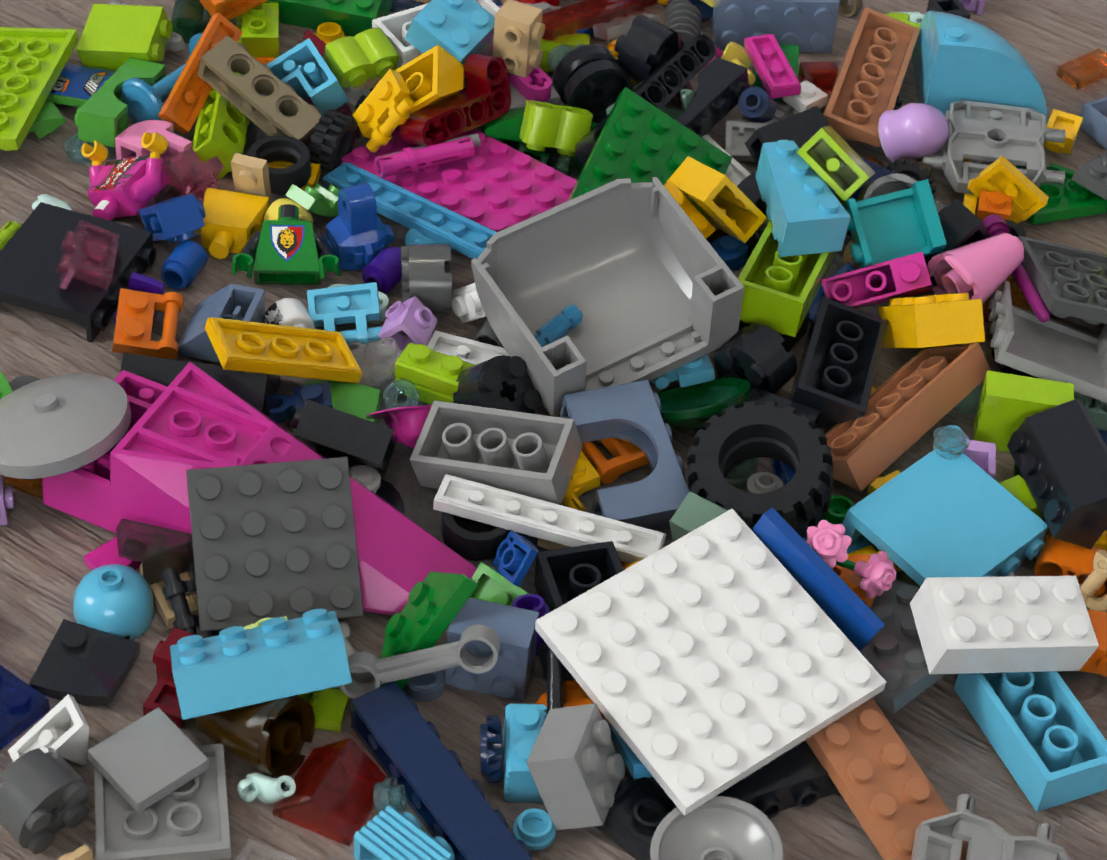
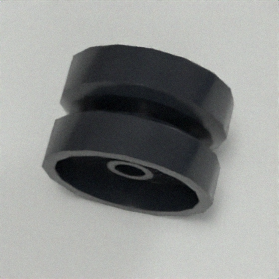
(590, 79)

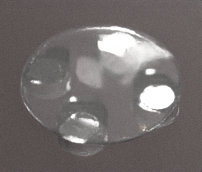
(376, 360)

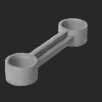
(424, 661)

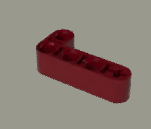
(483, 101)

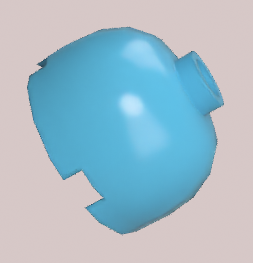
(114, 601)

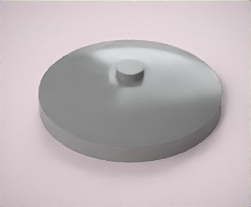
(60, 424)

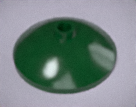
(695, 404)

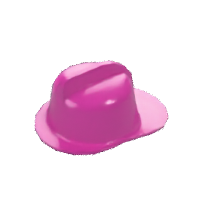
(405, 421)

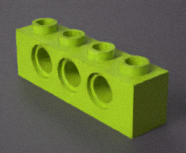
(220, 131)

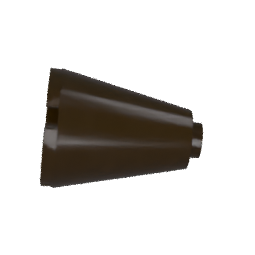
(264, 733)

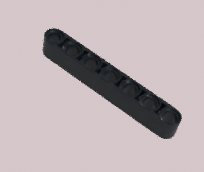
(661, 83)

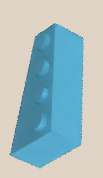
(799, 203)

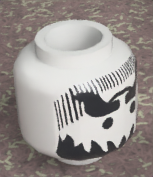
(289, 313)

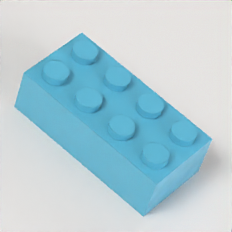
(259, 663)
(1038, 734)

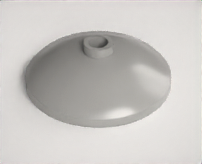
(717, 831)

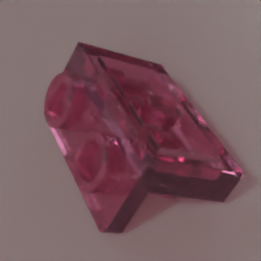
(88, 255)

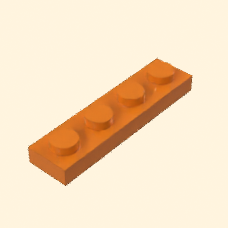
(190, 89)

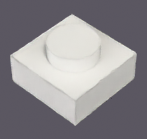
(809, 97)

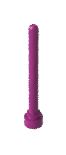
(995, 226)

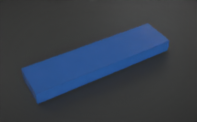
(818, 580)

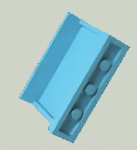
(947, 521)

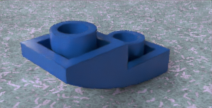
(515, 557)

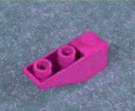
(880, 282)

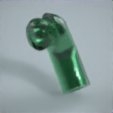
(566, 163)

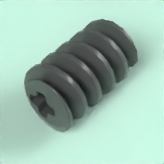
(684, 19)

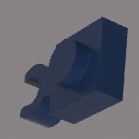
(284, 407)

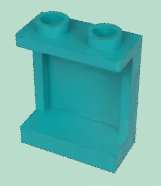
(895, 225)

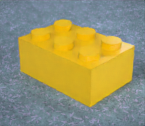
(932, 321)

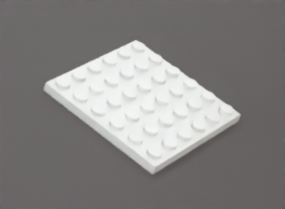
(709, 659)

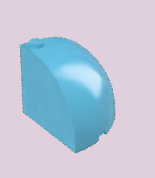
(971, 63)

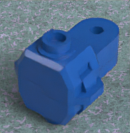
(357, 231)

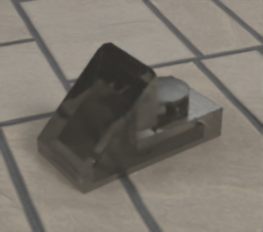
(154, 547)

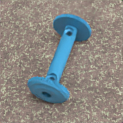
(146, 101)

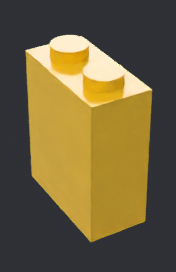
(718, 199)

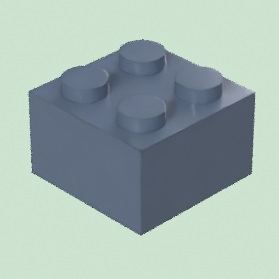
(517, 652)

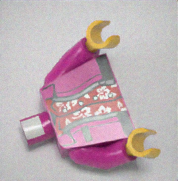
(126, 183)

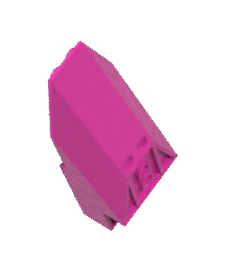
(209, 426)

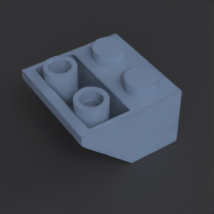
(230, 302)

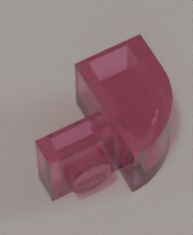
(191, 175)

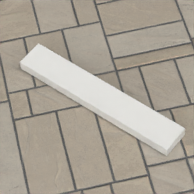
(543, 518)

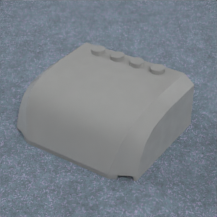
(633, 268)

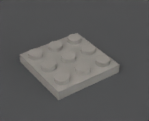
(180, 826)

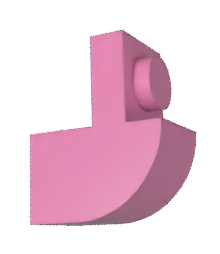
(129, 141)

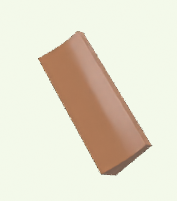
(870, 76)
(904, 411)

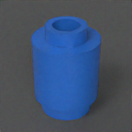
(183, 264)

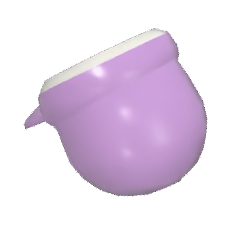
(912, 131)

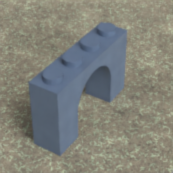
(633, 415)

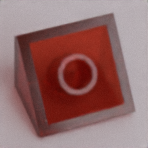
(333, 791)

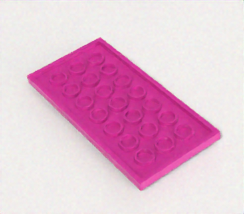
(491, 188)

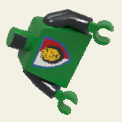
(286, 252)

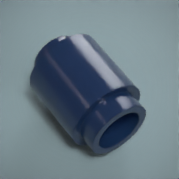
(756, 105)

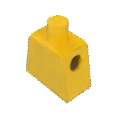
(230, 220)

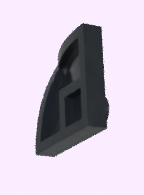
(84, 664)

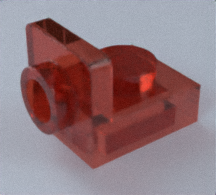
(819, 73)

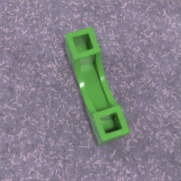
(104, 113)

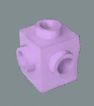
(409, 323)

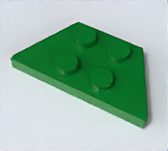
(426, 615)

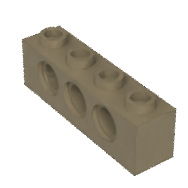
(242, 91)

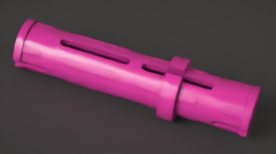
(413, 159)

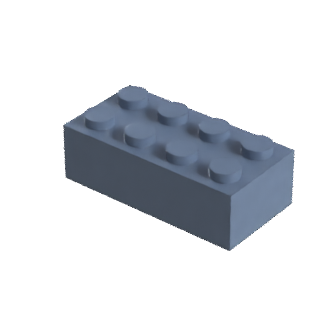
(792, 22)

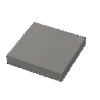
(148, 759)

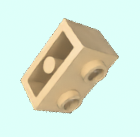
(518, 37)

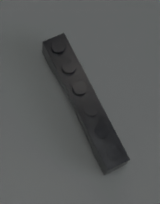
(716, 95)

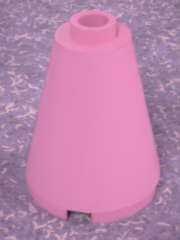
(976, 266)

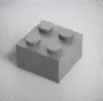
(576, 766)

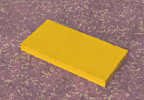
(282, 350)

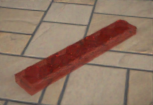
(588, 13)

